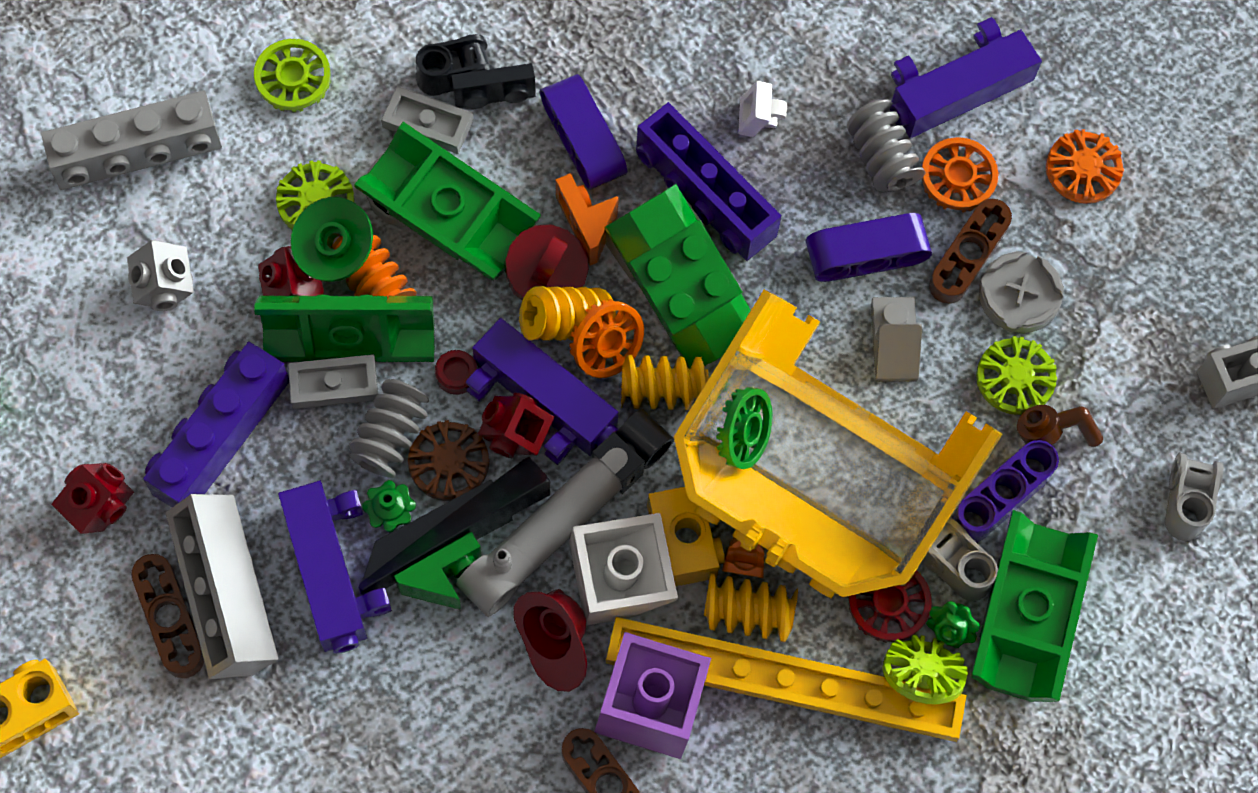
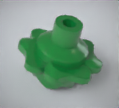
(389, 506)
(953, 624)

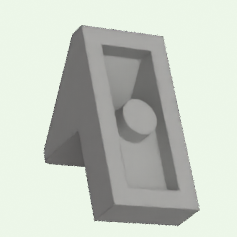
(895, 339)

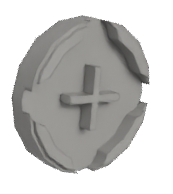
(1021, 292)

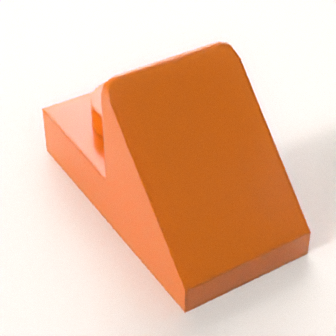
(584, 219)

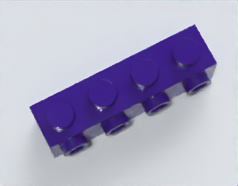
(707, 182)
(218, 426)

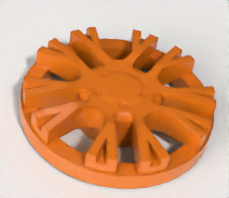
(1084, 166)
(959, 174)
(606, 338)

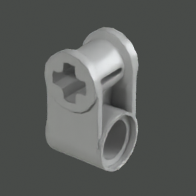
(1192, 488)
(956, 556)

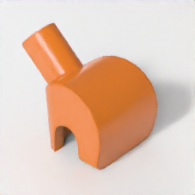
(744, 562)

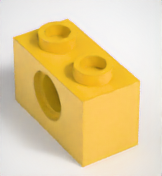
(692, 560)

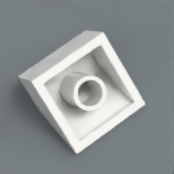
(622, 567)

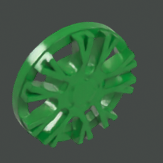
(745, 427)

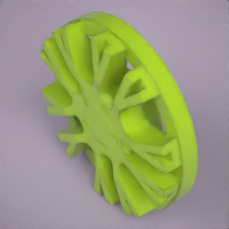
(292, 74)
(310, 191)
(1016, 375)
(925, 670)

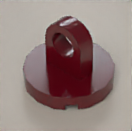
(545, 258)

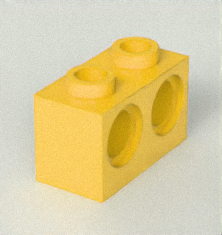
(27, 719)

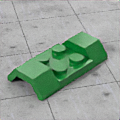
(447, 201)
(681, 275)
(348, 327)
(1033, 610)

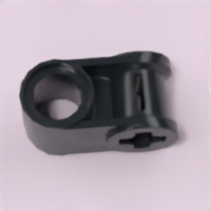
(451, 58)

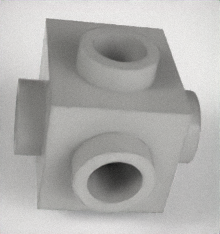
(160, 275)

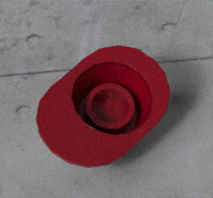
(552, 637)

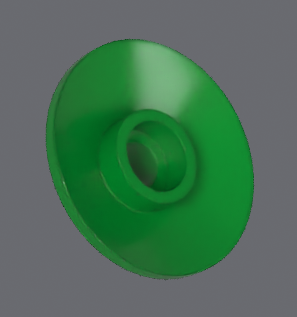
(316, 231)

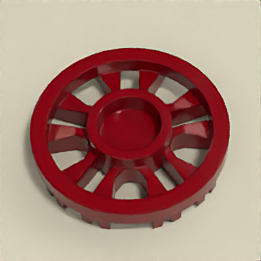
(890, 605)

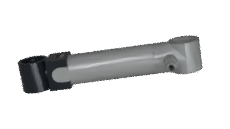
(613, 469)

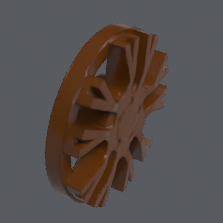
(448, 460)

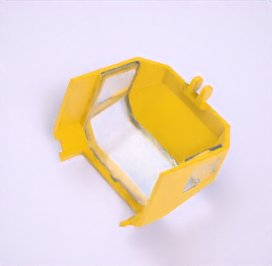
(835, 482)

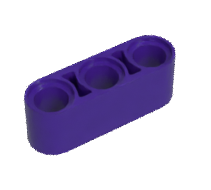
(583, 131)
(868, 247)
(1018, 478)

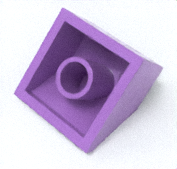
(653, 695)

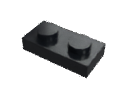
(495, 85)

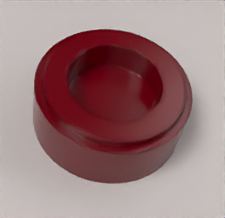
(453, 371)

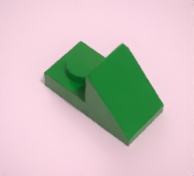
(429, 577)

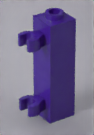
(964, 83)
(524, 368)
(323, 566)

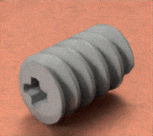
(880, 147)
(386, 427)

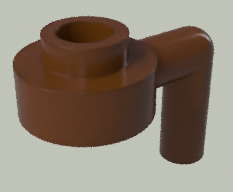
(1045, 424)

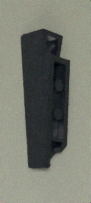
(475, 512)

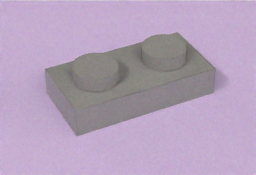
(432, 118)
(333, 381)

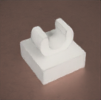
(759, 110)

